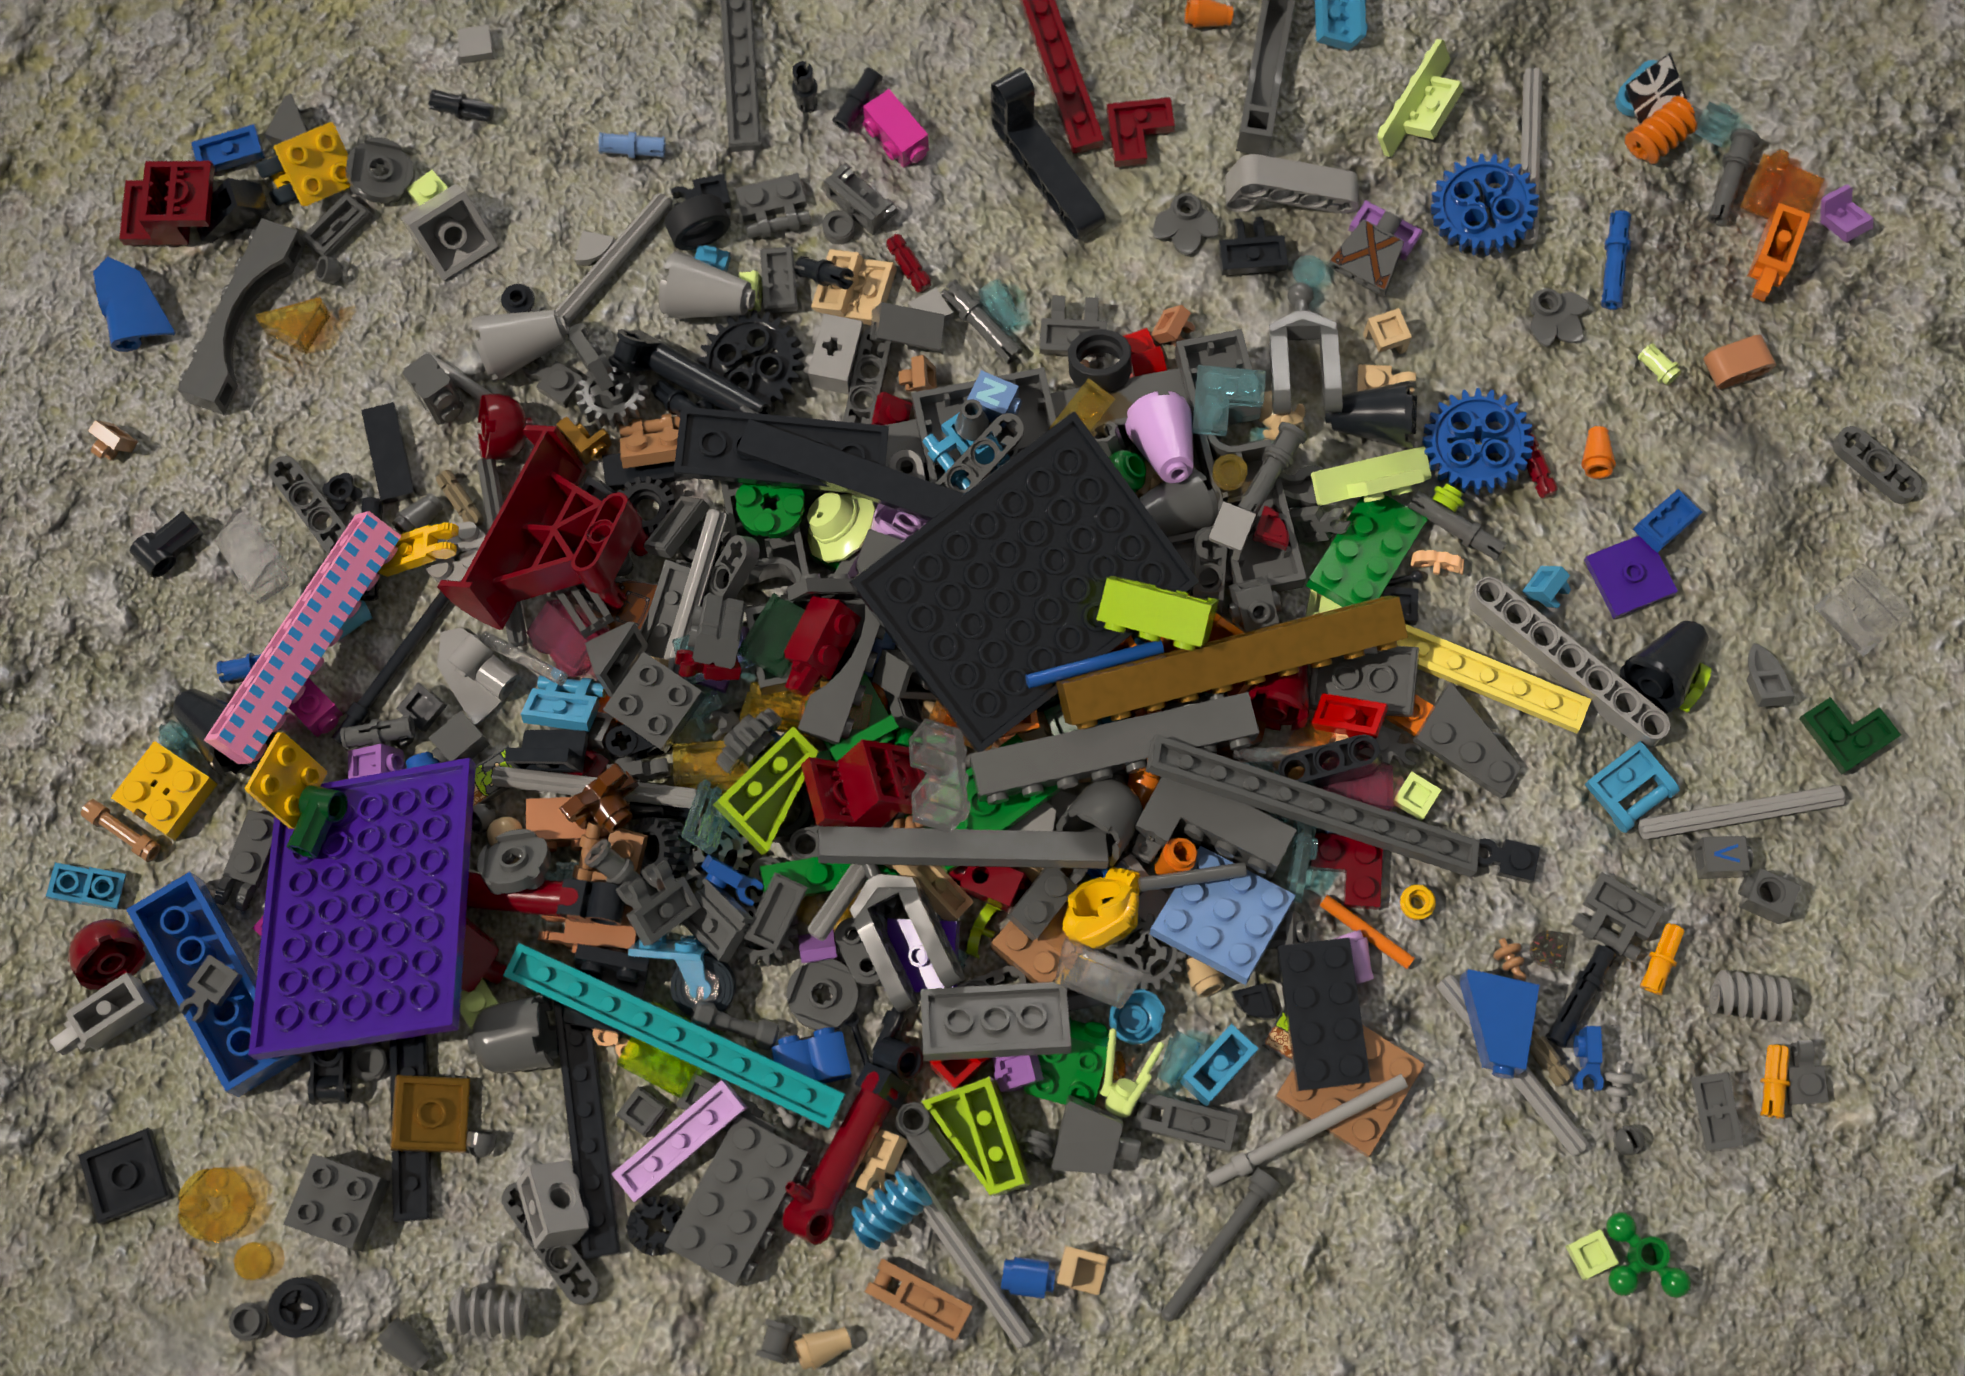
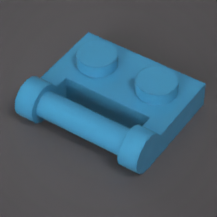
(1623, 778)

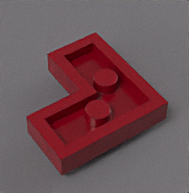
(1133, 120)
(1360, 864)

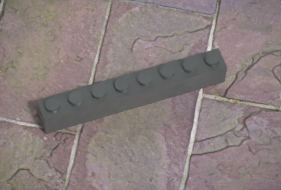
(1109, 748)

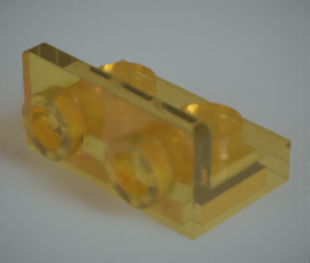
(697, 762)

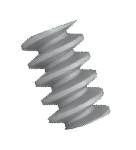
(1751, 994)
(488, 1314)

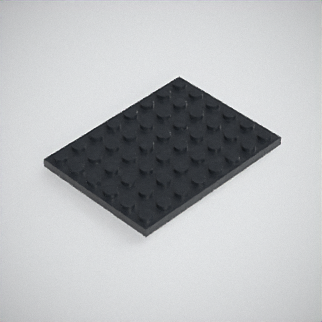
(1018, 579)

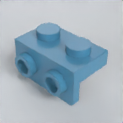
(1340, 22)

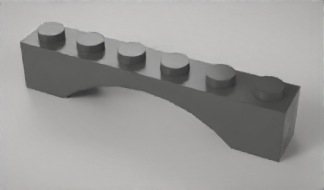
(1265, 77)
(268, 258)
(830, 706)

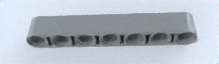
(1575, 678)

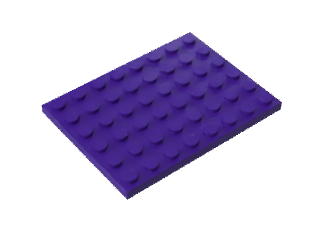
(375, 924)

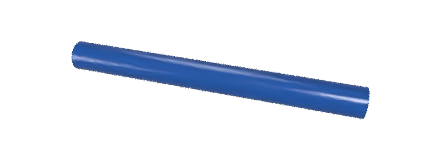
(1094, 664)

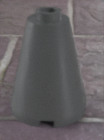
(1182, 505)

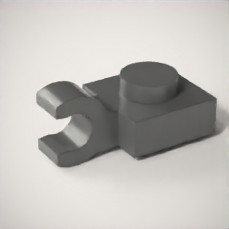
(1807, 1081)

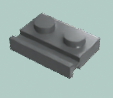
(718, 922)

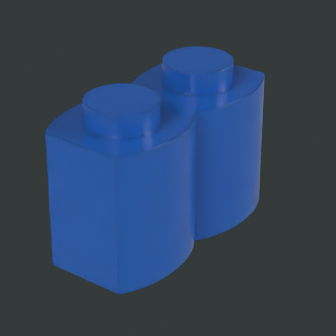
(818, 1057)

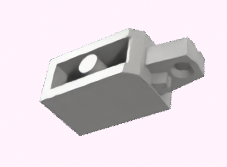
(105, 1015)

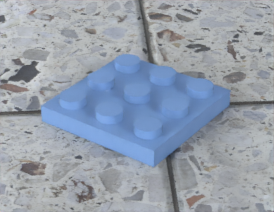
(1223, 920)

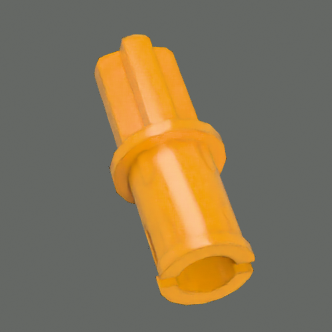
(1662, 959)
(1775, 1081)

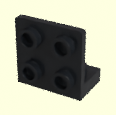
(614, 968)

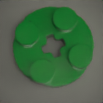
(765, 521)

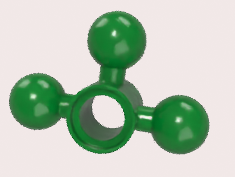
(1624, 1279)

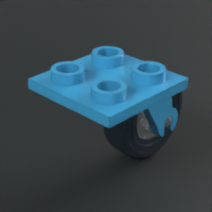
(697, 974)

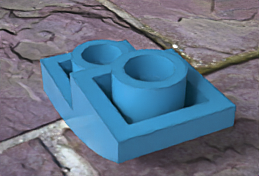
(85, 886)

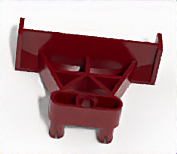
(535, 532)

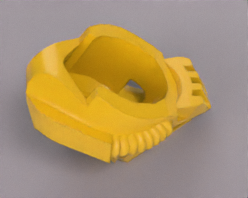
(1100, 924)

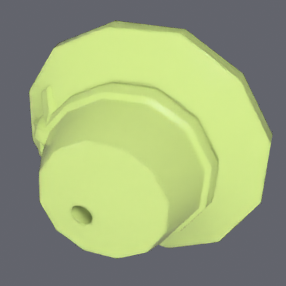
(838, 525)

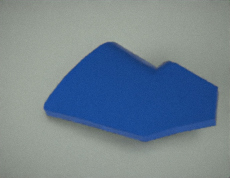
(128, 305)

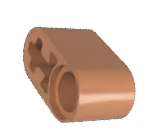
(1739, 361)

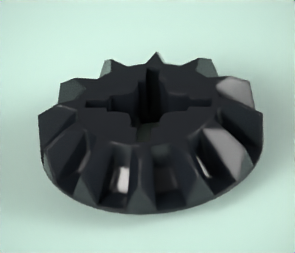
(638, 1230)
(287, 1293)

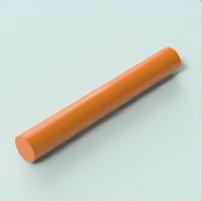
(1373, 936)

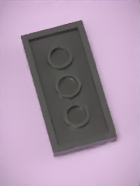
(995, 1021)

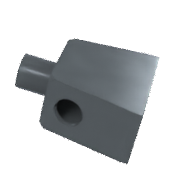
(1091, 1139)

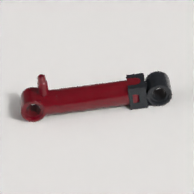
(569, 899)
(880, 1089)

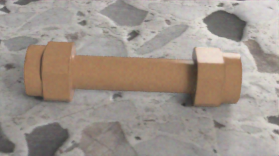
(100, 815)

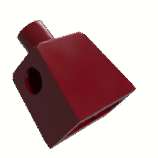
(1001, 888)
(479, 958)

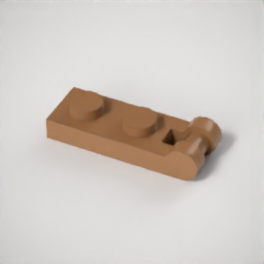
(920, 1300)

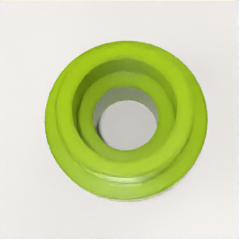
(1449, 497)

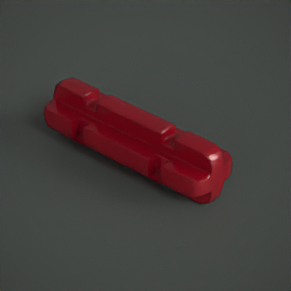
(908, 263)
(1540, 471)

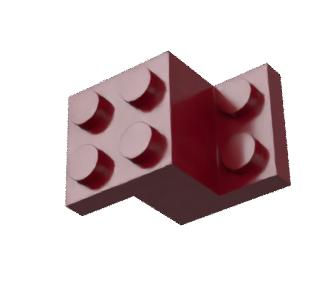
(167, 203)
(863, 786)

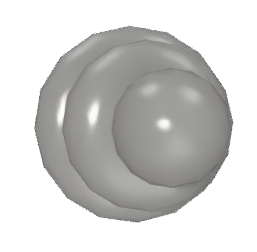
(1616, 1089)

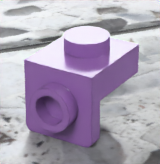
(1844, 216)

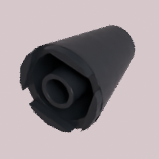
(1379, 414)
(1667, 665)
(197, 715)

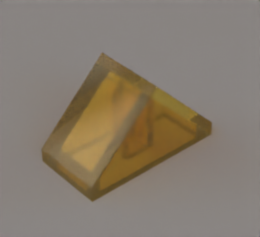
(296, 323)

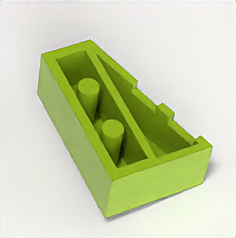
(1157, 612)
(766, 791)
(982, 1133)

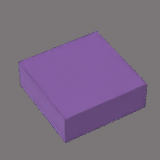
(816, 950)

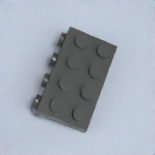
(739, 1201)

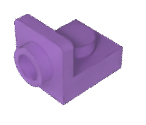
(374, 760)
(1016, 1072)

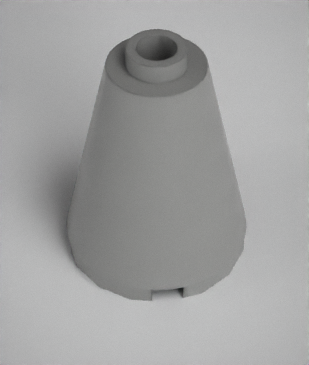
(702, 290)
(517, 339)

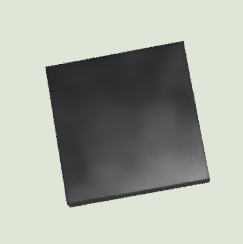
(125, 1176)

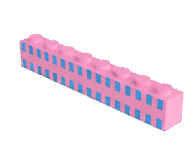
(303, 639)

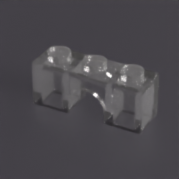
(942, 794)

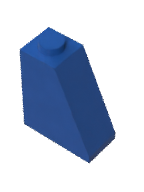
(1500, 1019)

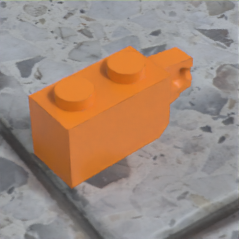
(1777, 249)

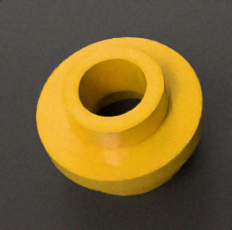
(1425, 895)

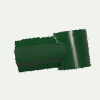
(318, 811)

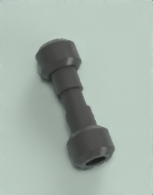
(762, 1033)

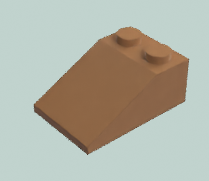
(1034, 958)

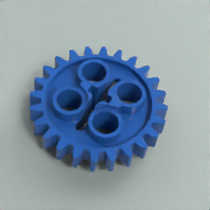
(1514, 196)
(1477, 413)

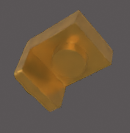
(584, 445)

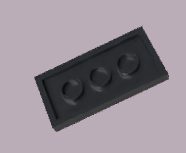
(1323, 1014)

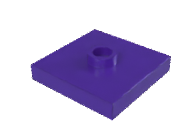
(1630, 576)
(913, 953)

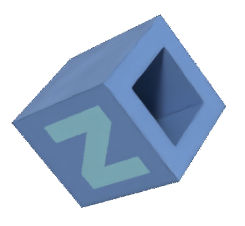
(996, 396)

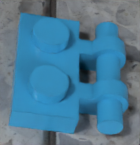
(940, 452)
(561, 709)

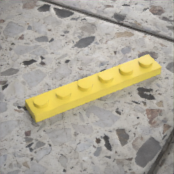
(1497, 680)

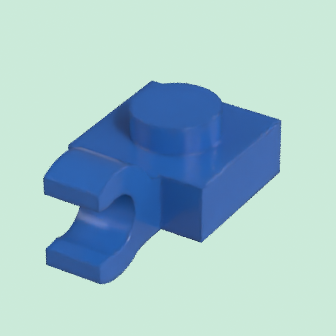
(723, 874)
(1589, 1049)

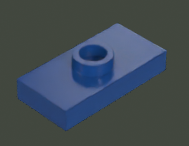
(1667, 520)

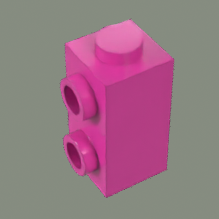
(896, 129)
(316, 710)

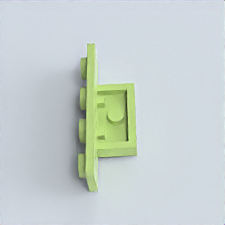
(1424, 102)
(1372, 477)

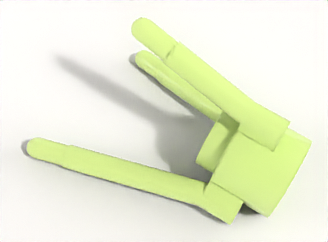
(1125, 1093)

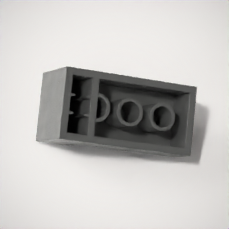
(1213, 822)

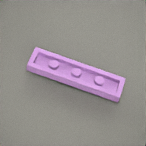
(679, 1140)

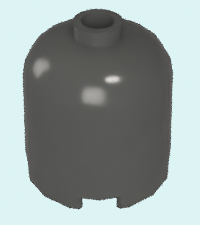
(1106, 808)
(515, 1036)

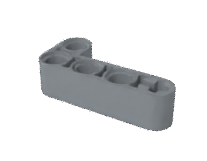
(1289, 183)

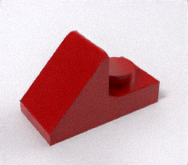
(1144, 354)
(1349, 716)

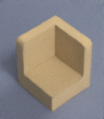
(1388, 331)
(1081, 1270)

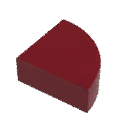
(1271, 530)

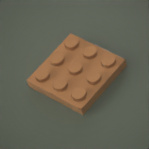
(1366, 1127)

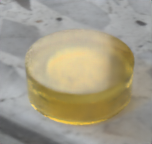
(1229, 472)
(254, 1261)

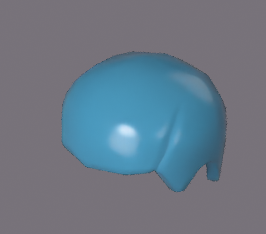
(1139, 1017)

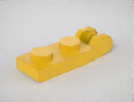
(421, 547)

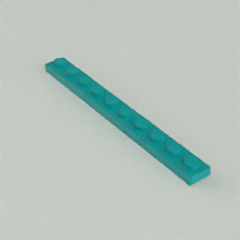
(675, 1035)

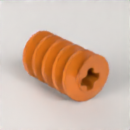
(1662, 130)

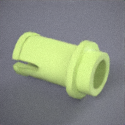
(1659, 364)

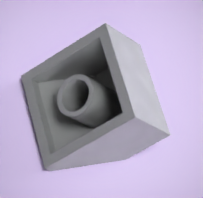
(449, 231)

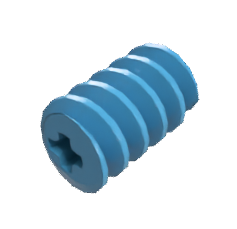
(890, 1210)

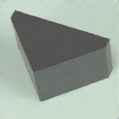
(286, 122)
(615, 654)

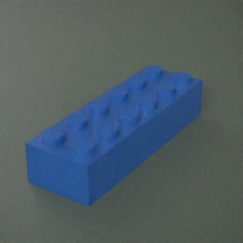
(180, 932)

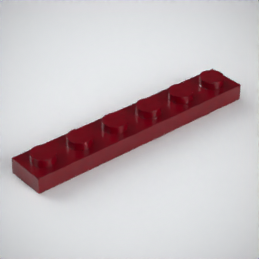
(1063, 75)

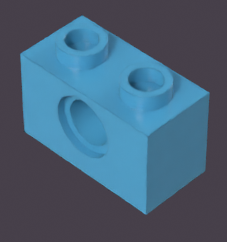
(1218, 1065)

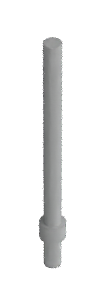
(1243, 1163)

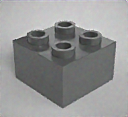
(654, 702)
(337, 1203)

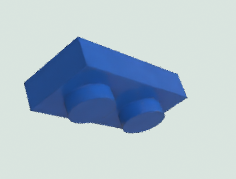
(230, 148)

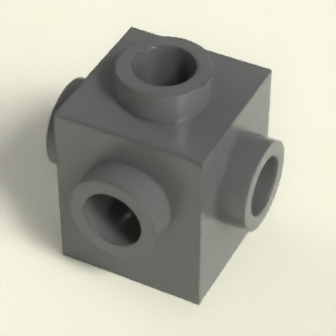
(1254, 604)

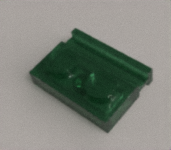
(771, 634)

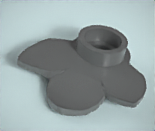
(1183, 227)
(1560, 320)

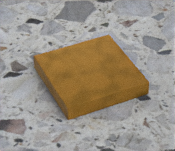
(430, 1114)

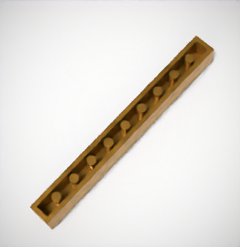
(1231, 661)

